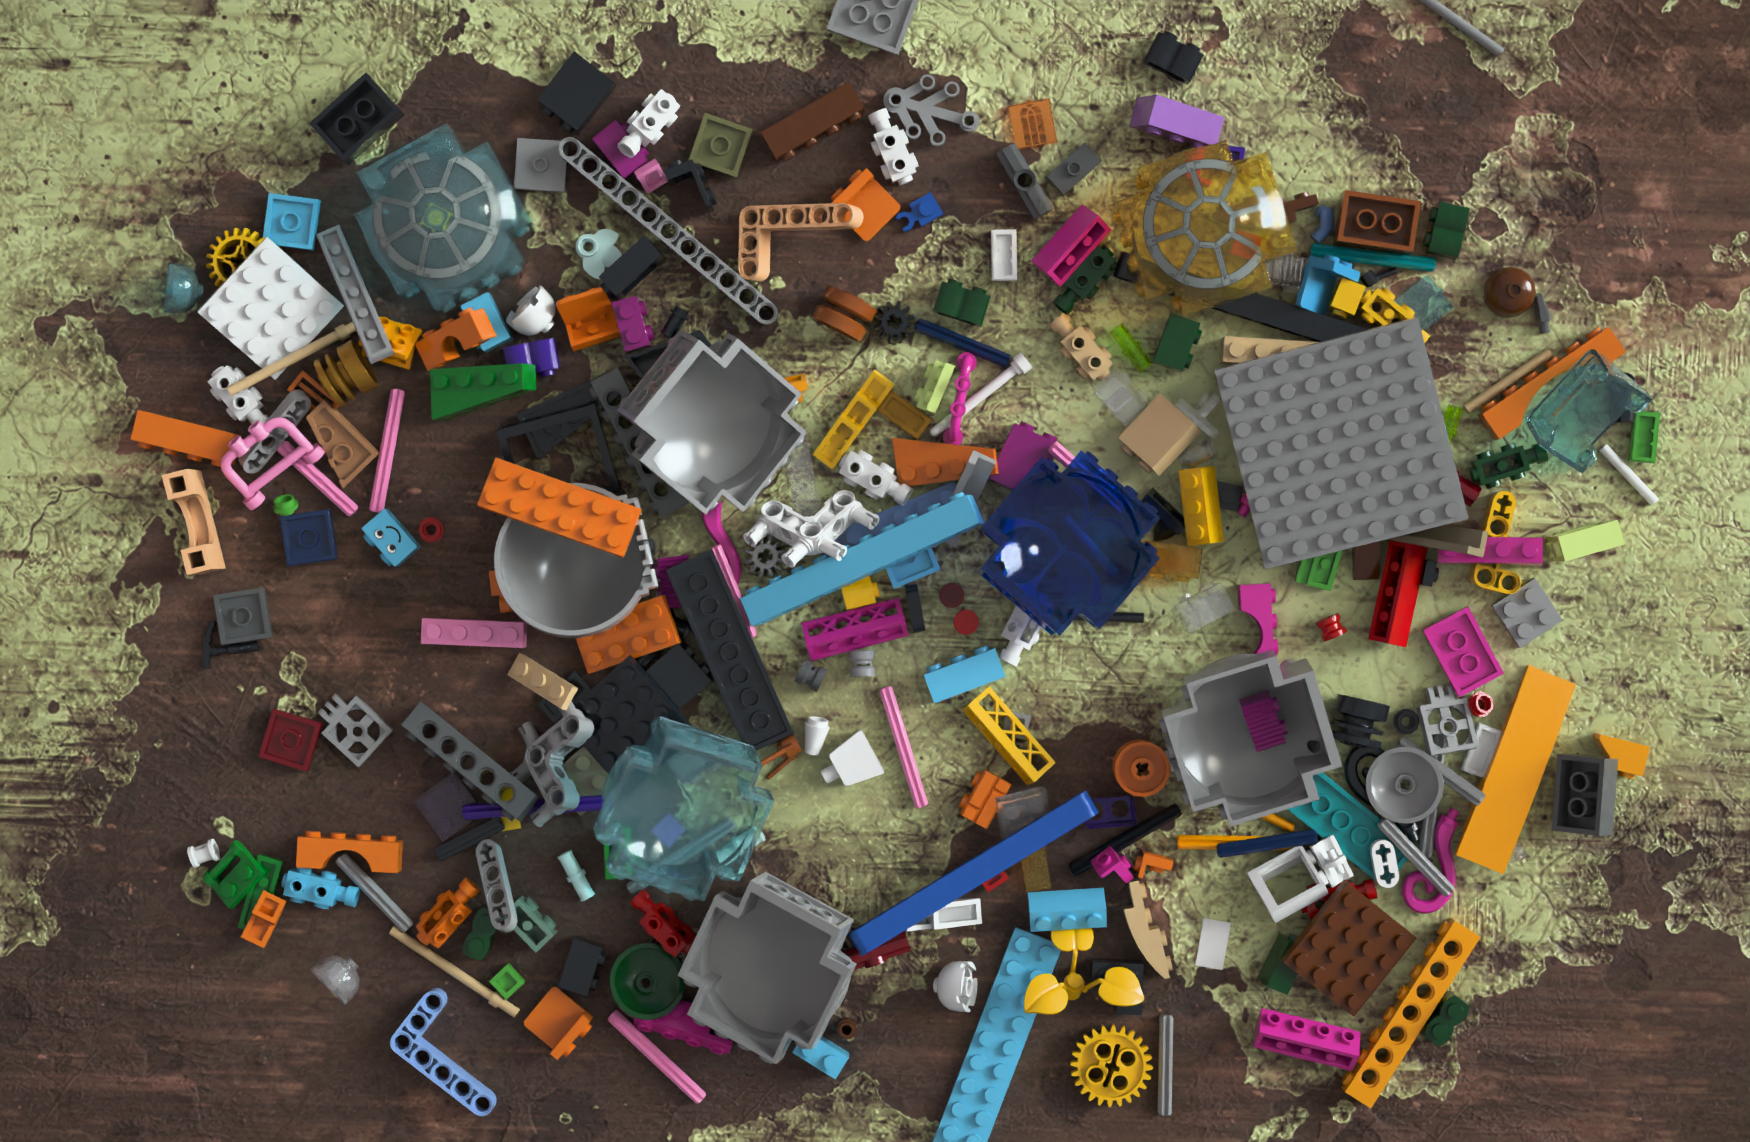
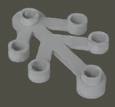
(927, 108)

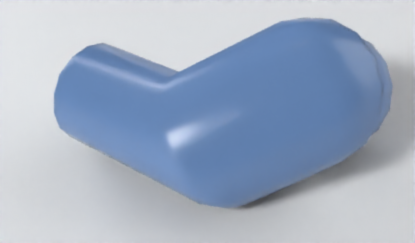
(1326, 221)

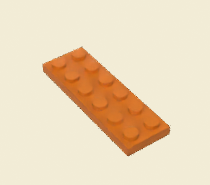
(559, 507)

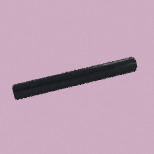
(1128, 837)

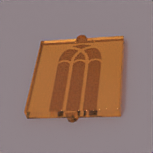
(1032, 124)

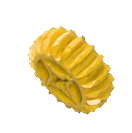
(219, 255)

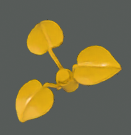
(1049, 997)

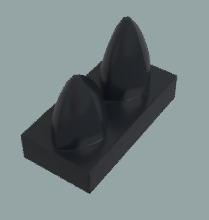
(1170, 521)

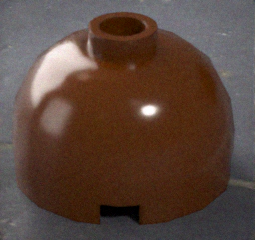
(1509, 292)

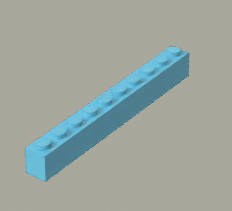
(862, 560)

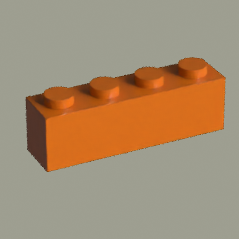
(181, 436)

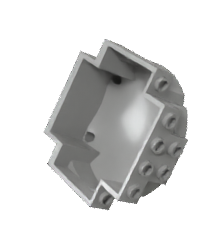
(713, 421)
(1216, 747)
(769, 967)

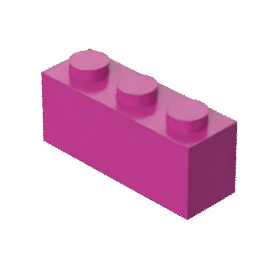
(1071, 245)

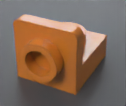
(1157, 863)

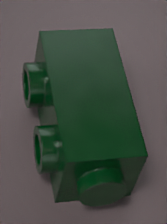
(1274, 972)

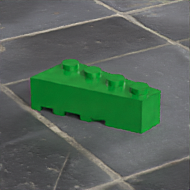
(471, 388)

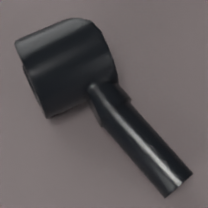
(1370, 278)

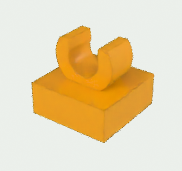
(799, 382)

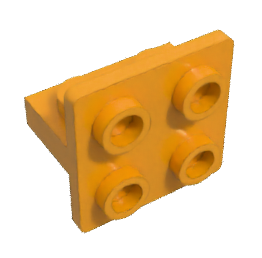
(402, 340)

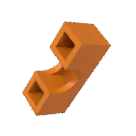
(439, 346)

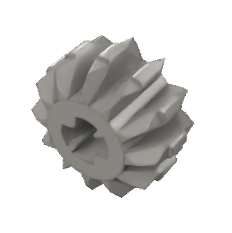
(770, 563)

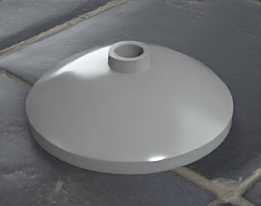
(1385, 787)

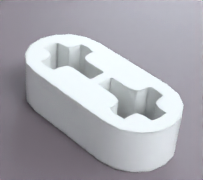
(1390, 862)

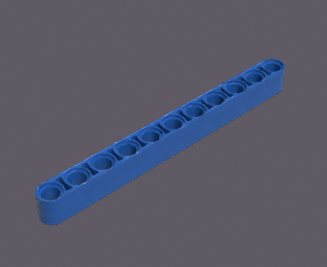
(973, 873)

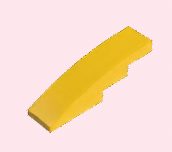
(853, 419)

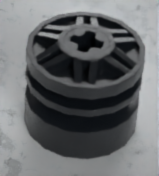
(1358, 721)

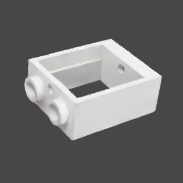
(1280, 864)

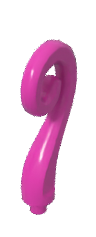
(714, 527)
(1443, 835)

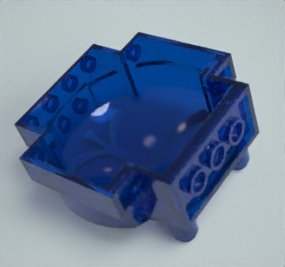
(1069, 543)

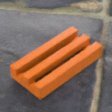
(298, 382)

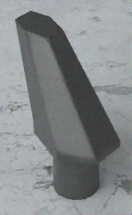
(1542, 314)

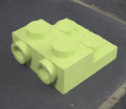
(938, 379)

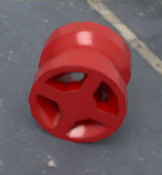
(1331, 627)

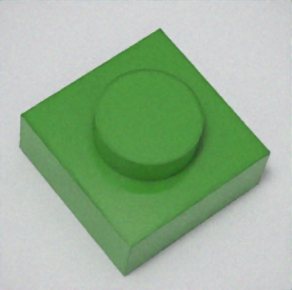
(507, 981)

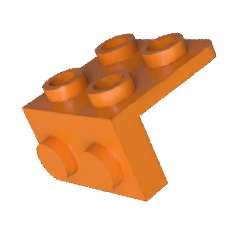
(872, 199)
(588, 318)
(558, 1022)

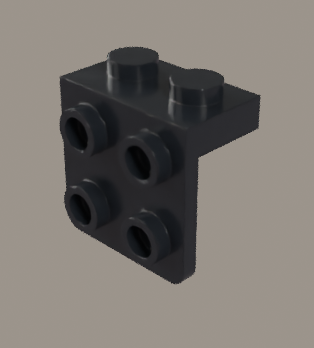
(682, 171)

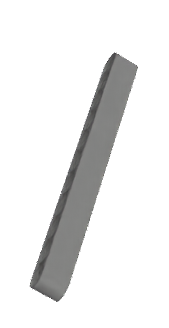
(656, 226)

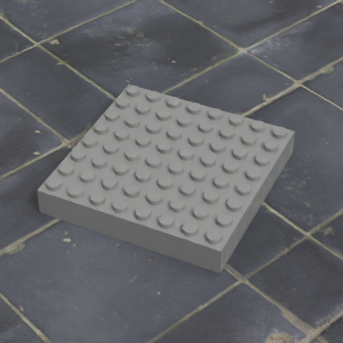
(1341, 443)

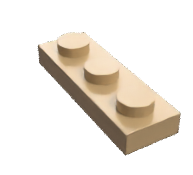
(542, 681)

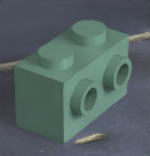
(532, 925)

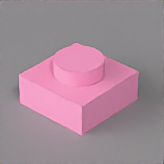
(651, 176)

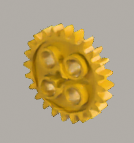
(1133, 1071)

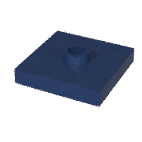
(308, 537)

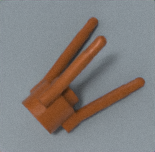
(787, 747)

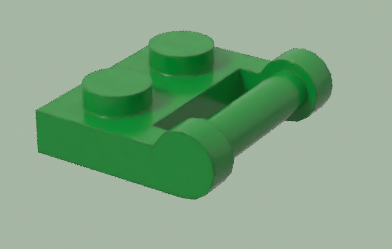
(239, 880)

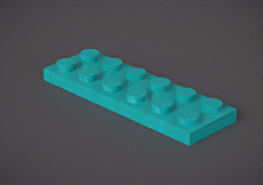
(1349, 822)

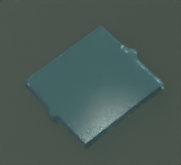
(1426, 302)

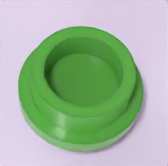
(285, 505)

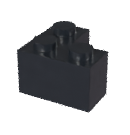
(1099, 968)

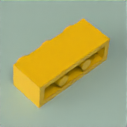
(1201, 506)

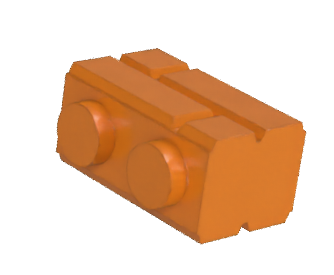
(981, 803)

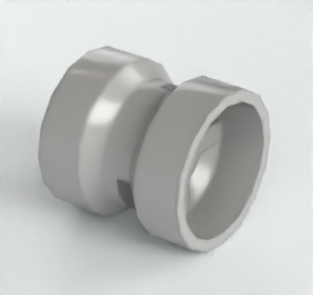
(862, 657)

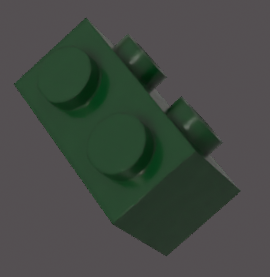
(1176, 343)

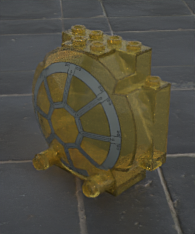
(1204, 227)

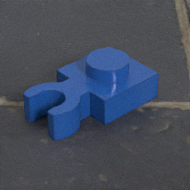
(923, 210)

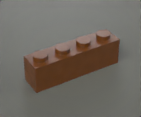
(812, 122)

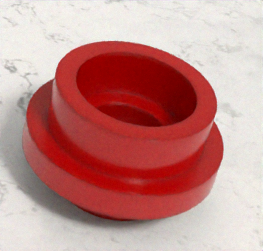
(423, 529)
(1485, 701)

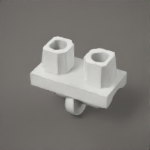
(1331, 860)

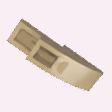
(1148, 938)

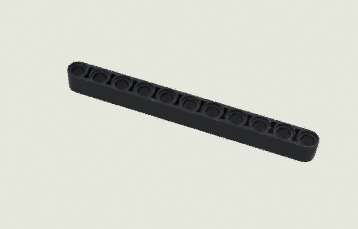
(1268, 312)

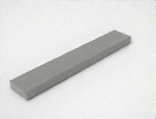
(355, 294)

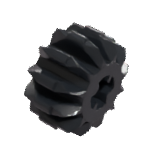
(898, 315)

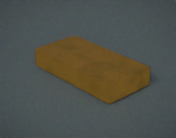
(904, 415)

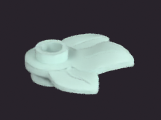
(602, 254)

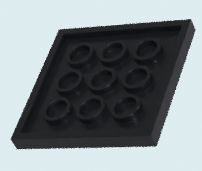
(623, 711)

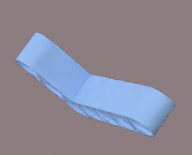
(437, 1058)

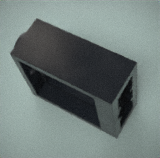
(630, 269)

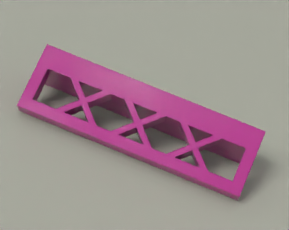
(855, 634)

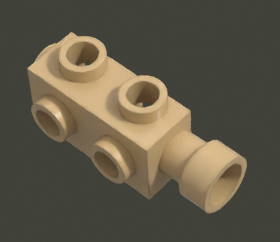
(1082, 355)

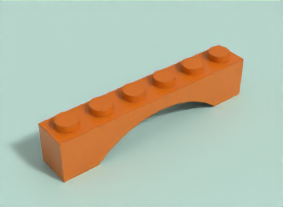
(1508, 412)

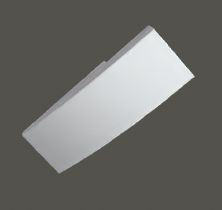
(956, 914)

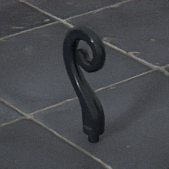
(1359, 789)

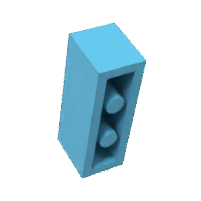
(963, 673)
(1067, 909)

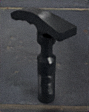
(230, 649)

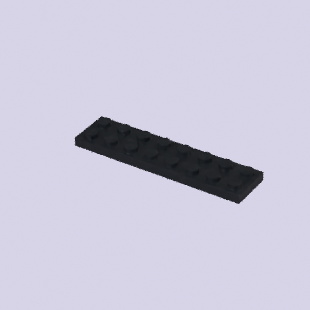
(729, 650)

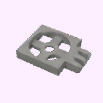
(1442, 703)
(339, 714)

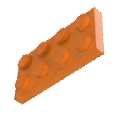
(640, 633)

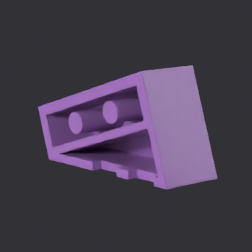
(1176, 121)

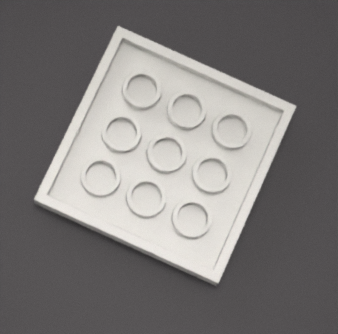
(270, 306)

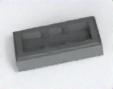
(1074, 169)

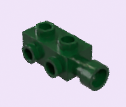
(1092, 275)
(1499, 467)

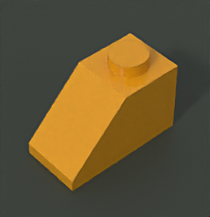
(1630, 755)

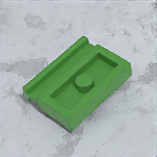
(1319, 570)

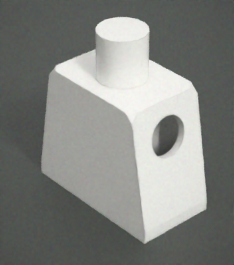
(853, 761)

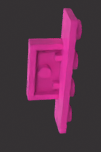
(681, 1026)

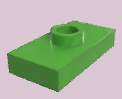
(1644, 437)

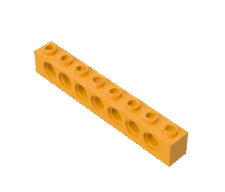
(1451, 963)

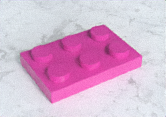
(1462, 651)

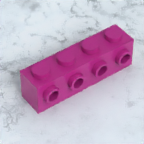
(1307, 1039)

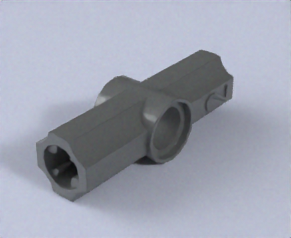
(1016, 166)

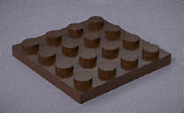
(1348, 948)

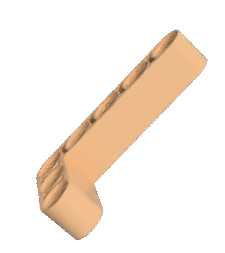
(788, 222)

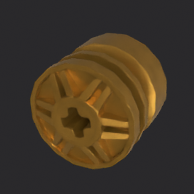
(346, 373)

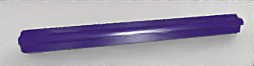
(486, 810)

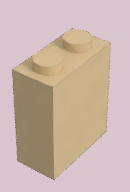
(1158, 435)

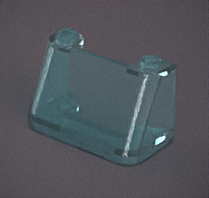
(1584, 408)

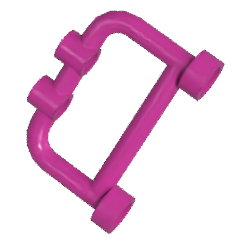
(966, 363)

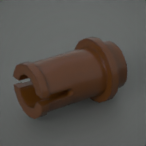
(849, 1033)

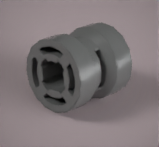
(811, 675)

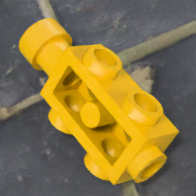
(1388, 309)

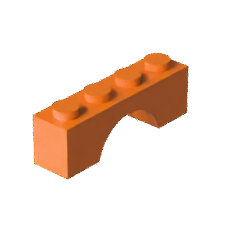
(381, 854)

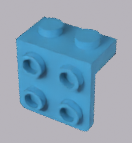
(1320, 280)

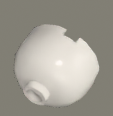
(533, 313)
(956, 987)

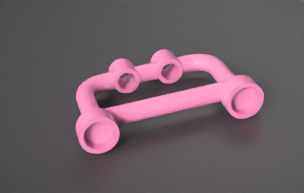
(259, 432)

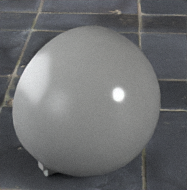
(568, 585)

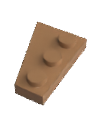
(343, 444)

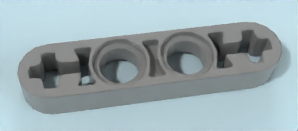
(278, 434)
(501, 883)

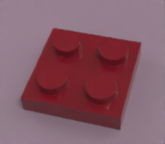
(290, 739)

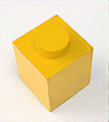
(1346, 298)

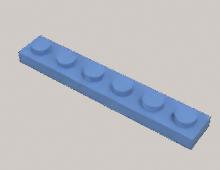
(896, 514)

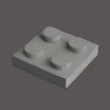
(1526, 613)

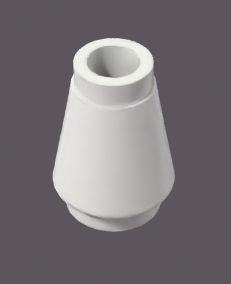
(815, 734)

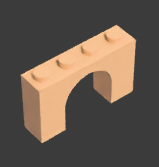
(190, 493)

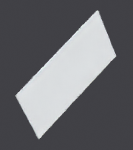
(1213, 944)

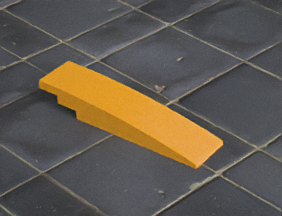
(1515, 769)

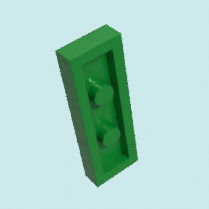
(268, 883)

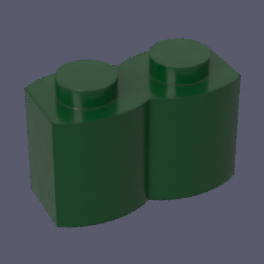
(1446, 230)
(961, 303)
(481, 939)
(1446, 1015)

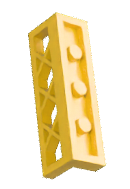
(1001, 742)

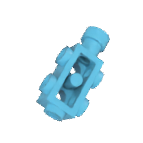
(310, 888)

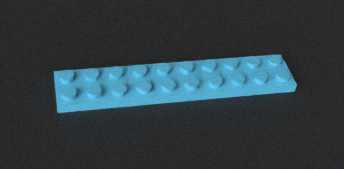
(996, 1041)

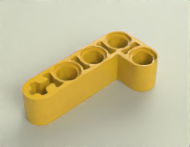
(1495, 574)

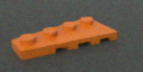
(933, 462)

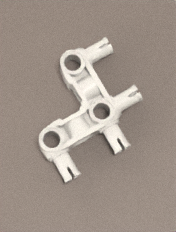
(812, 533)

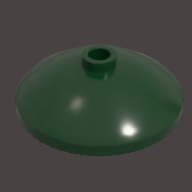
(658, 967)

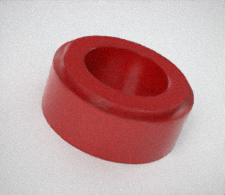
(966, 622)

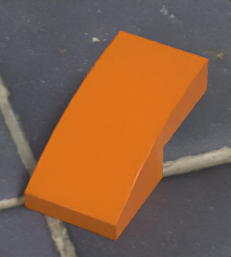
(263, 919)

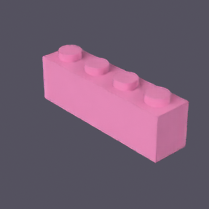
(474, 632)

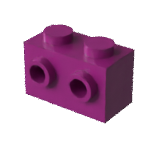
(632, 325)

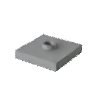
(540, 166)

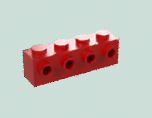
(1397, 593)

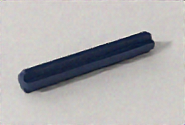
(962, 342)
(1266, 843)

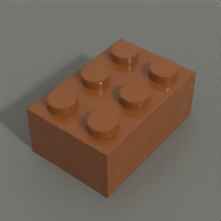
(1376, 222)

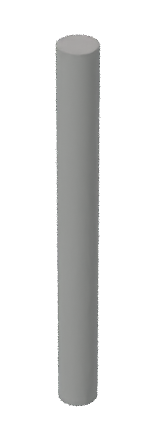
(1464, 26)

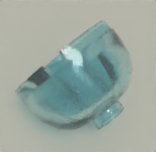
(181, 289)

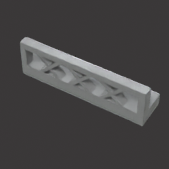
(973, 480)

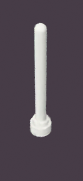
(1018, 365)

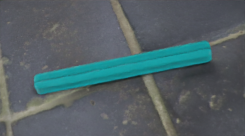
(1374, 257)

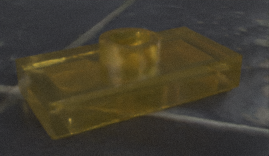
(1036, 871)

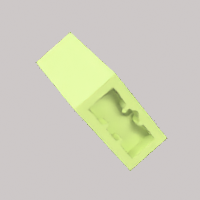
(1584, 540)

